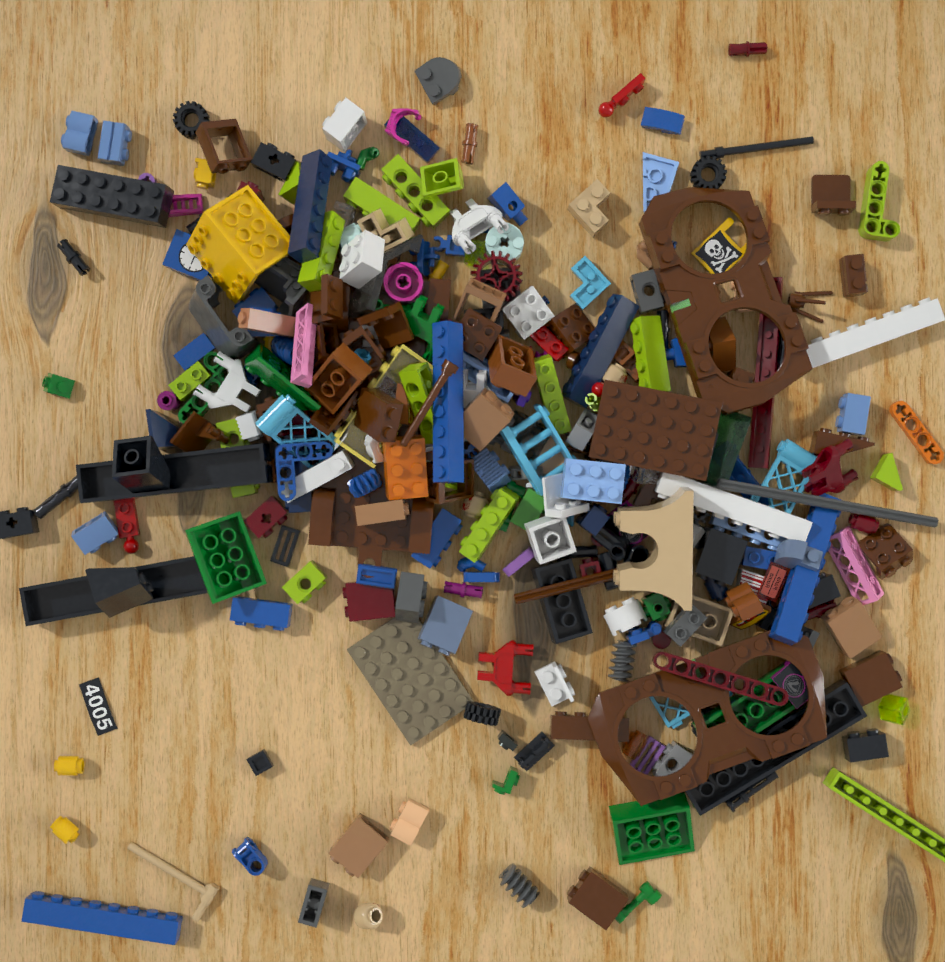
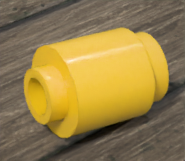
(69, 765)
(65, 830)

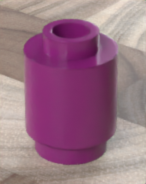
(173, 404)

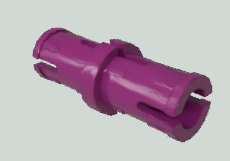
(463, 589)

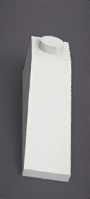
(320, 474)

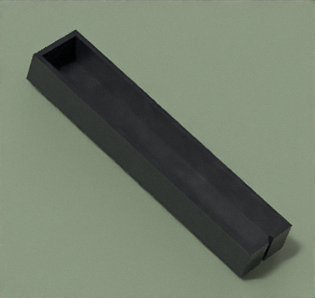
(188, 473)
(74, 596)

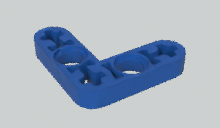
(289, 462)

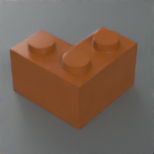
(722, 345)

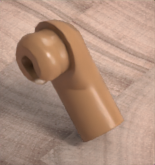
(642, 255)

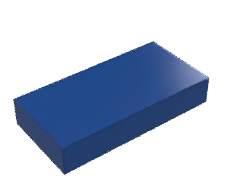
(194, 351)
(383, 576)

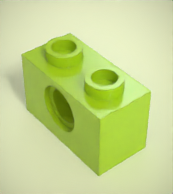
(189, 380)
(294, 585)

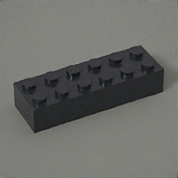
(112, 196)

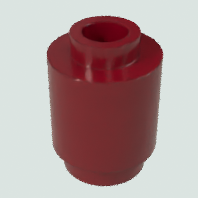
(863, 523)

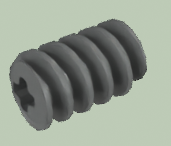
(622, 661)
(519, 885)

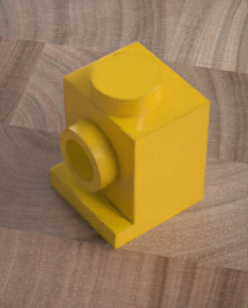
(203, 175)

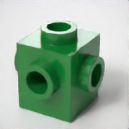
(651, 601)

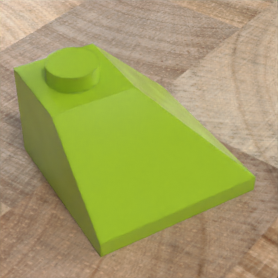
(441, 178)

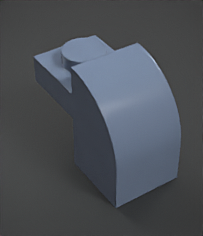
(796, 552)

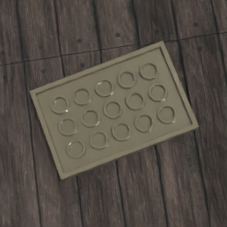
(410, 678)

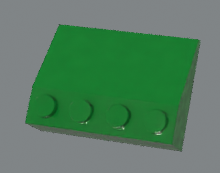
(278, 375)
(225, 557)
(652, 829)

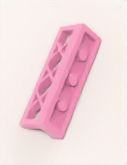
(303, 347)
(860, 566)

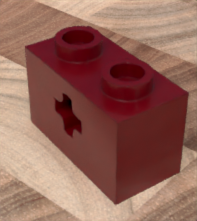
(256, 522)

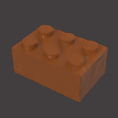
(511, 366)
(338, 378)

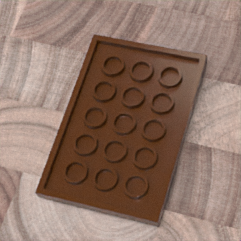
(655, 430)

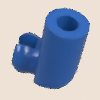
(465, 563)

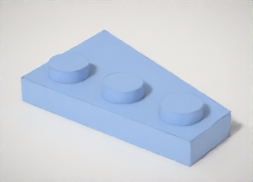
(657, 176)

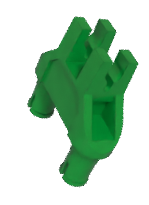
(422, 323)

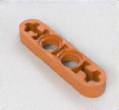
(914, 434)

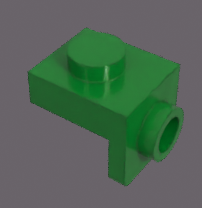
(58, 385)
(511, 779)

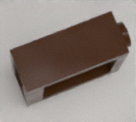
(223, 128)
(464, 490)

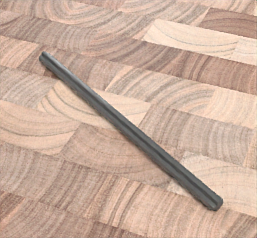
(824, 502)

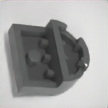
(439, 78)

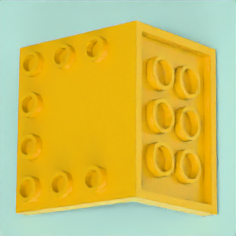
(238, 242)

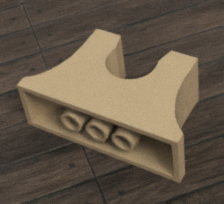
(671, 562)

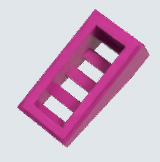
(183, 211)

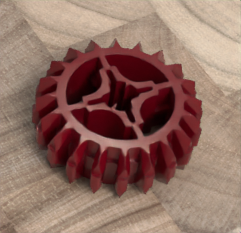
(504, 274)

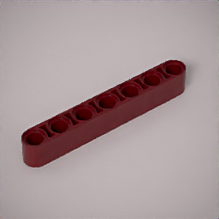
(728, 683)

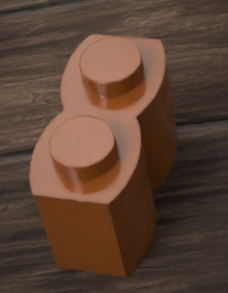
(743, 602)

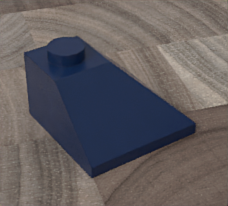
(161, 429)

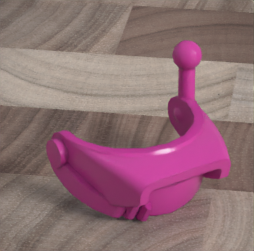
(395, 116)

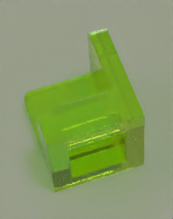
(471, 258)
(894, 709)

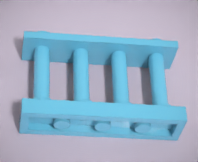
(519, 450)

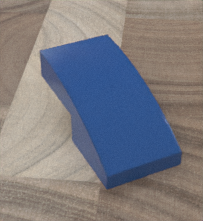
(662, 120)

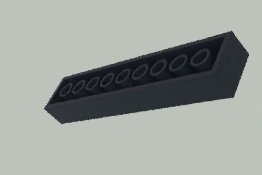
(841, 712)

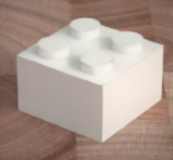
(344, 124)
(362, 259)
(550, 538)

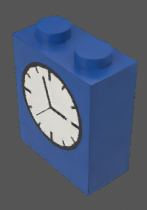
(181, 260)

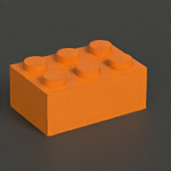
(405, 469)

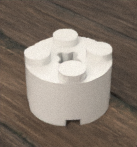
(624, 616)

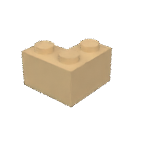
(586, 209)
(393, 234)

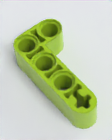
(877, 201)

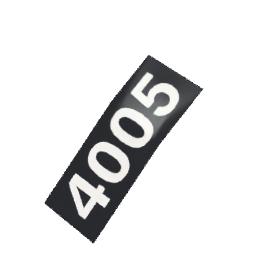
(97, 706)

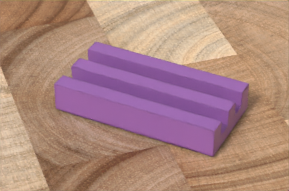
(655, 743)

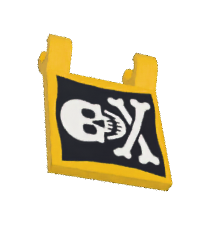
(719, 251)

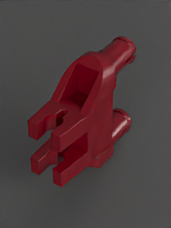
(826, 470)

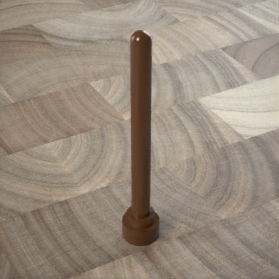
(447, 370)

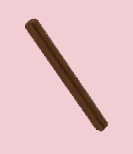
(563, 587)

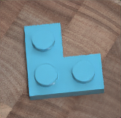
(593, 282)

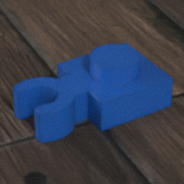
(449, 246)

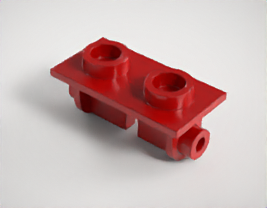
(549, 343)

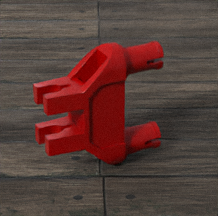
(503, 667)

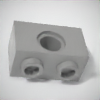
(582, 430)
(671, 751)

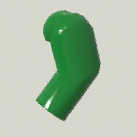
(366, 155)

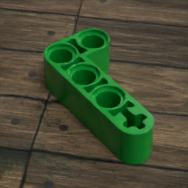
(217, 377)

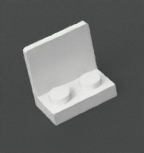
(527, 312)
(557, 506)
(552, 681)

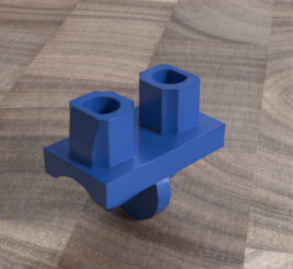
(345, 163)
(425, 258)

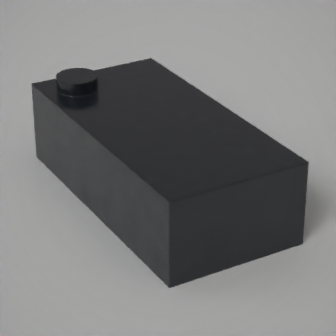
(566, 611)

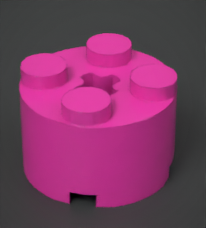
(400, 273)

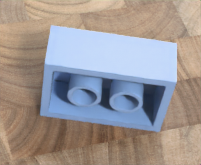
(593, 481)

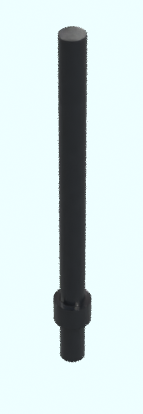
(720, 152)

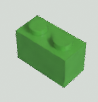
(528, 509)

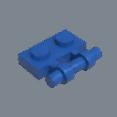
(638, 634)

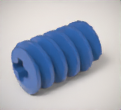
(283, 348)

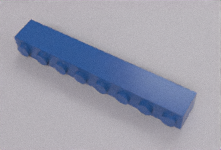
(448, 405)
(801, 581)
(102, 918)

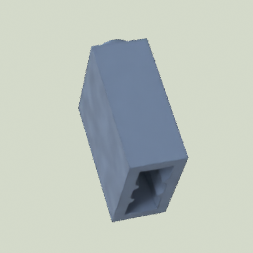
(444, 625)

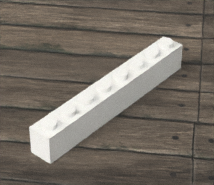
(875, 332)
(736, 507)

